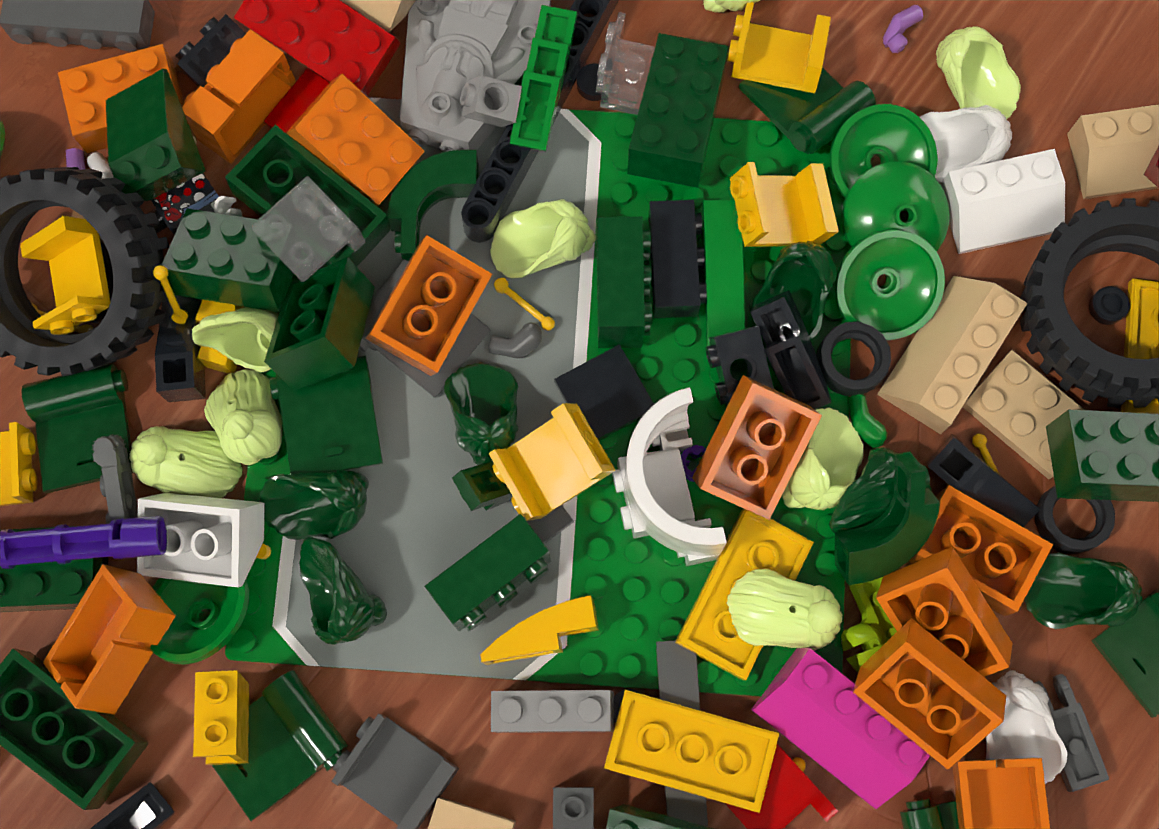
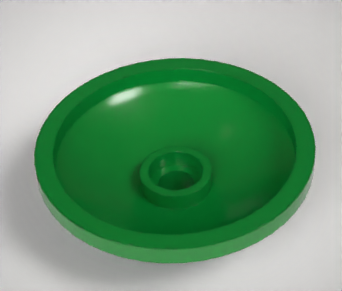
(881, 131)
(884, 191)
(911, 287)
(203, 620)

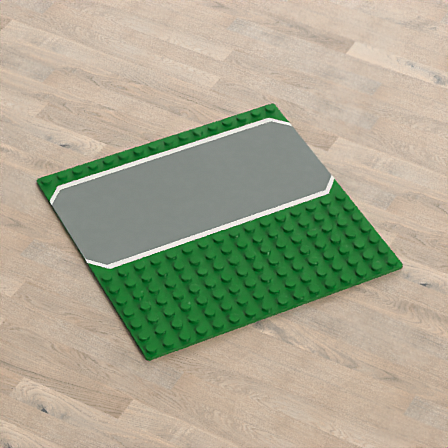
(416, 513)

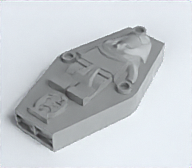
(452, 45)

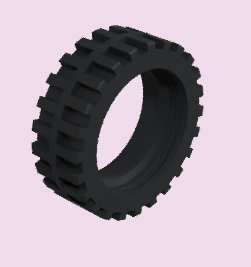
(133, 256)
(1054, 333)

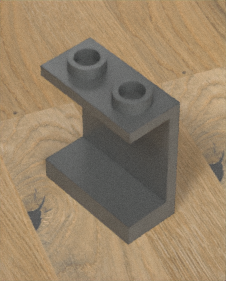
(394, 772)

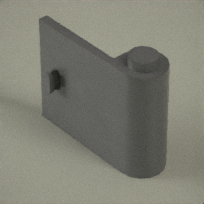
(467, 341)

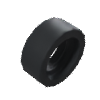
(871, 338)
(1050, 532)

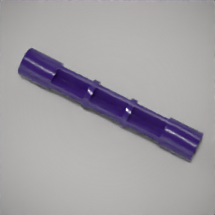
(62, 544)

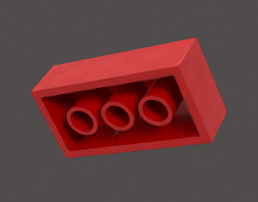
(323, 37)

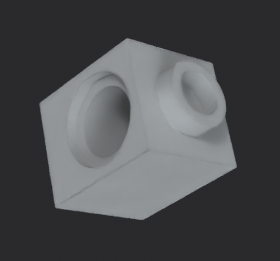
(504, 97)

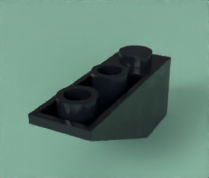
(177, 368)
(976, 479)

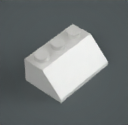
(1005, 200)
(206, 538)

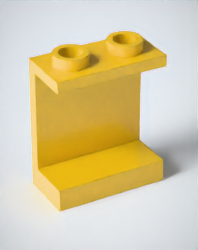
(778, 54)
(783, 207)
(75, 270)
(552, 463)
(16, 471)
(221, 717)

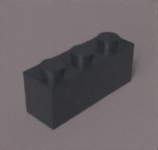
(676, 259)

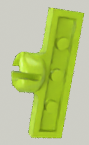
(873, 629)

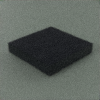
(606, 392)

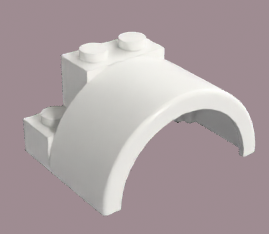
(657, 485)

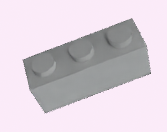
(552, 711)

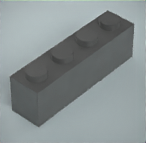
(80, 22)

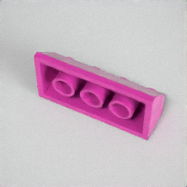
(838, 730)

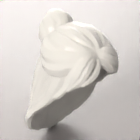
(968, 137)
(1026, 726)

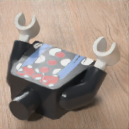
(193, 194)

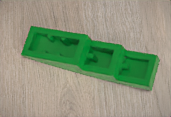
(544, 78)
(723, 268)

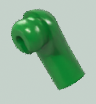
(867, 426)

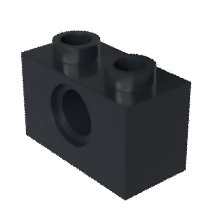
(734, 345)

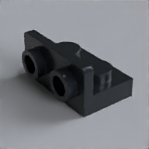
(210, 50)

